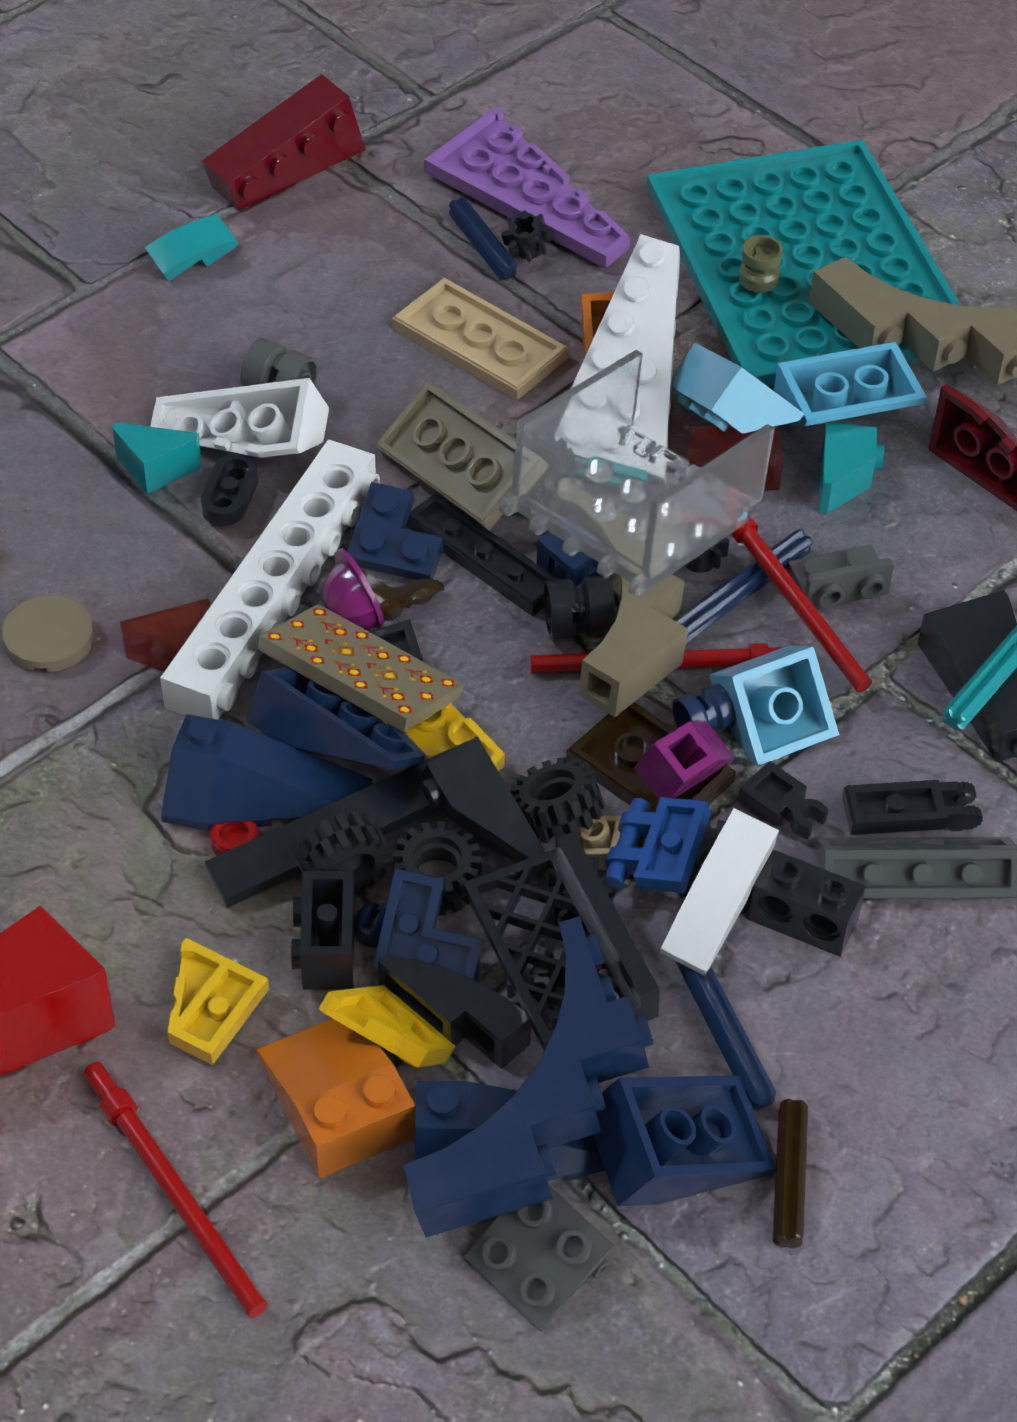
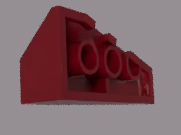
(976, 444)

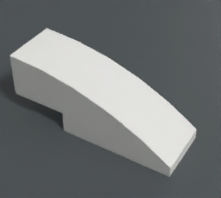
(719, 891)

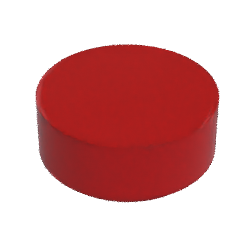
(231, 835)

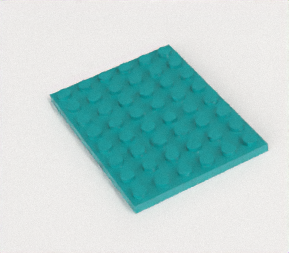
(820, 209)

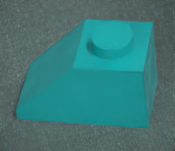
(847, 463)

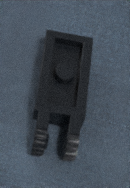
(910, 807)

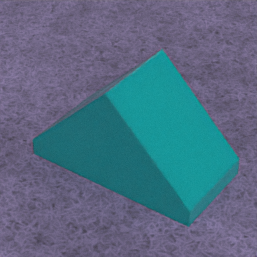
(156, 454)

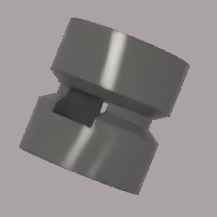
(273, 363)

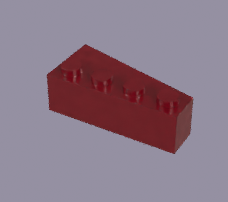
(286, 145)

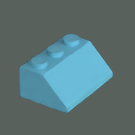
(848, 384)
(728, 393)

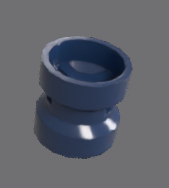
(711, 705)

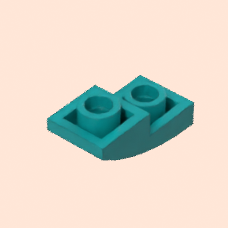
(186, 245)

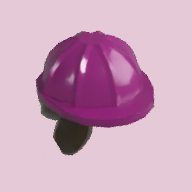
(367, 600)

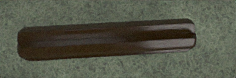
(790, 1174)

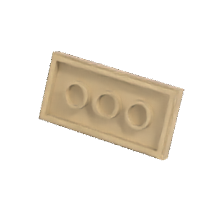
(480, 338)

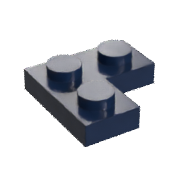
(384, 543)
(411, 927)

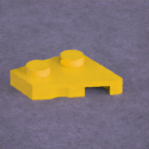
(211, 1001)
(389, 1023)

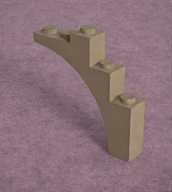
(933, 330)
(638, 648)

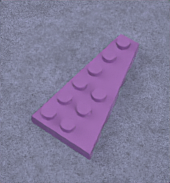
(512, 176)

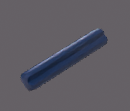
(482, 238)

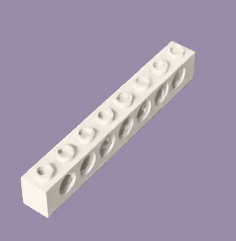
(269, 582)

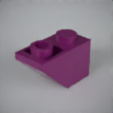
(683, 759)

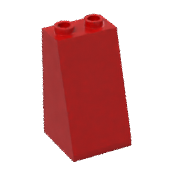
(48, 992)

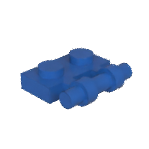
(670, 845)

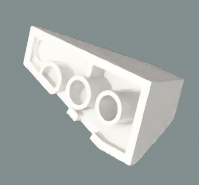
(249, 419)

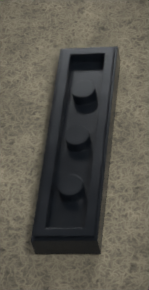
(482, 553)

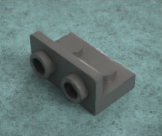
(842, 576)

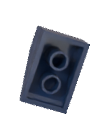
(678, 1137)

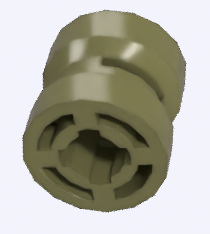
(760, 263)

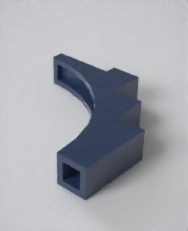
(509, 1155)

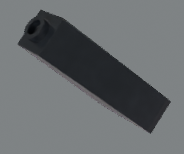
(958, 644)

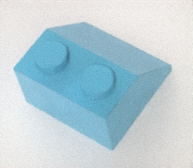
(778, 703)

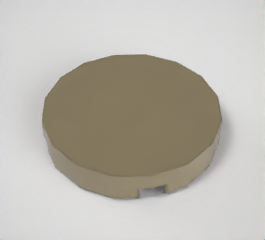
(48, 633)

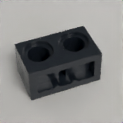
(806, 902)

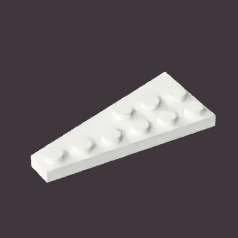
(642, 320)

